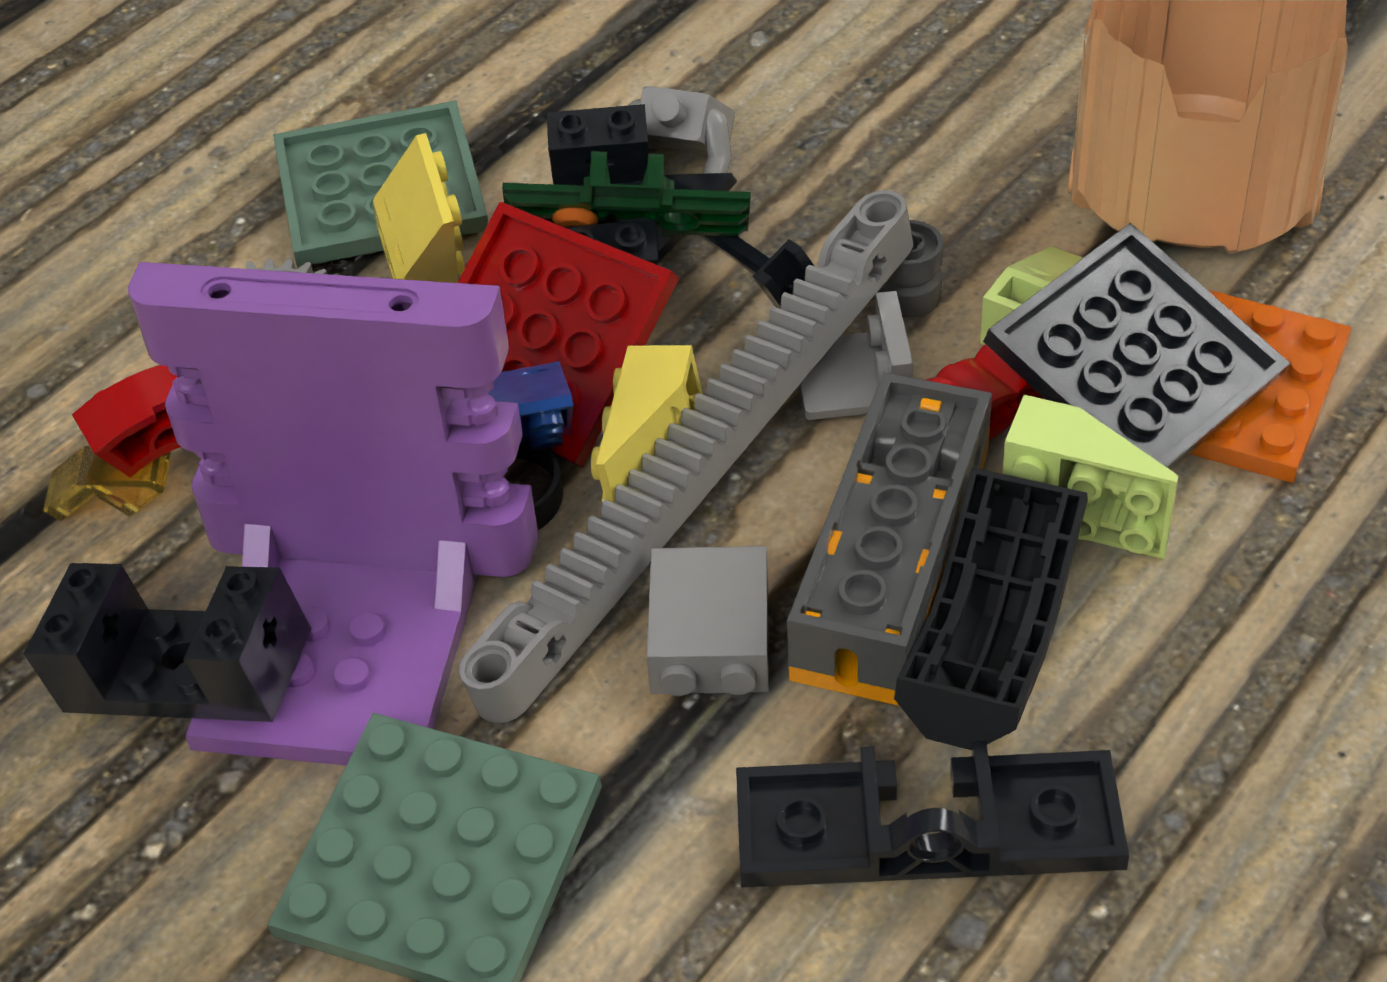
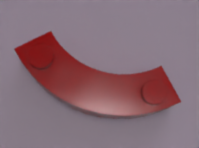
(130, 420)

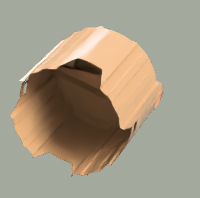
(1207, 117)

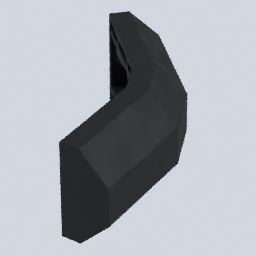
(992, 609)

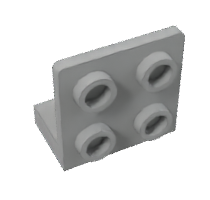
(853, 366)

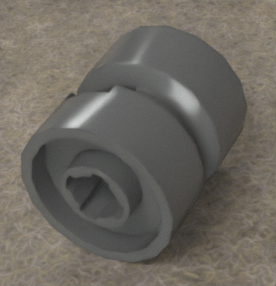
(919, 275)

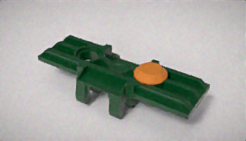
(673, 209)

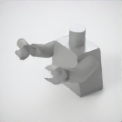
(689, 125)

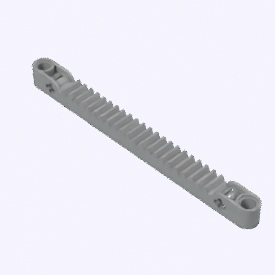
(509, 661)

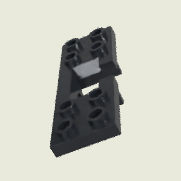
(826, 820)

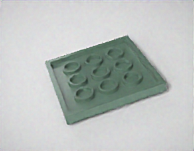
(339, 168)
(436, 856)

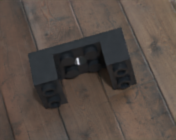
(624, 137)
(116, 657)

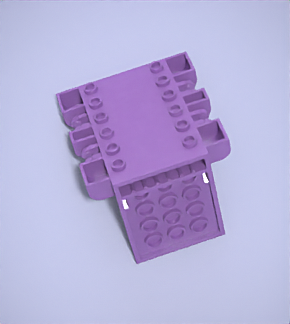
(360, 459)

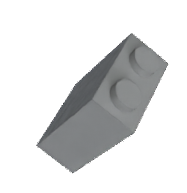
(708, 620)

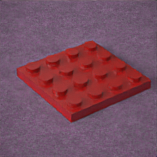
(569, 305)

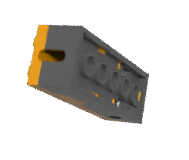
(887, 536)

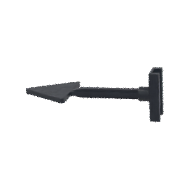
(772, 274)

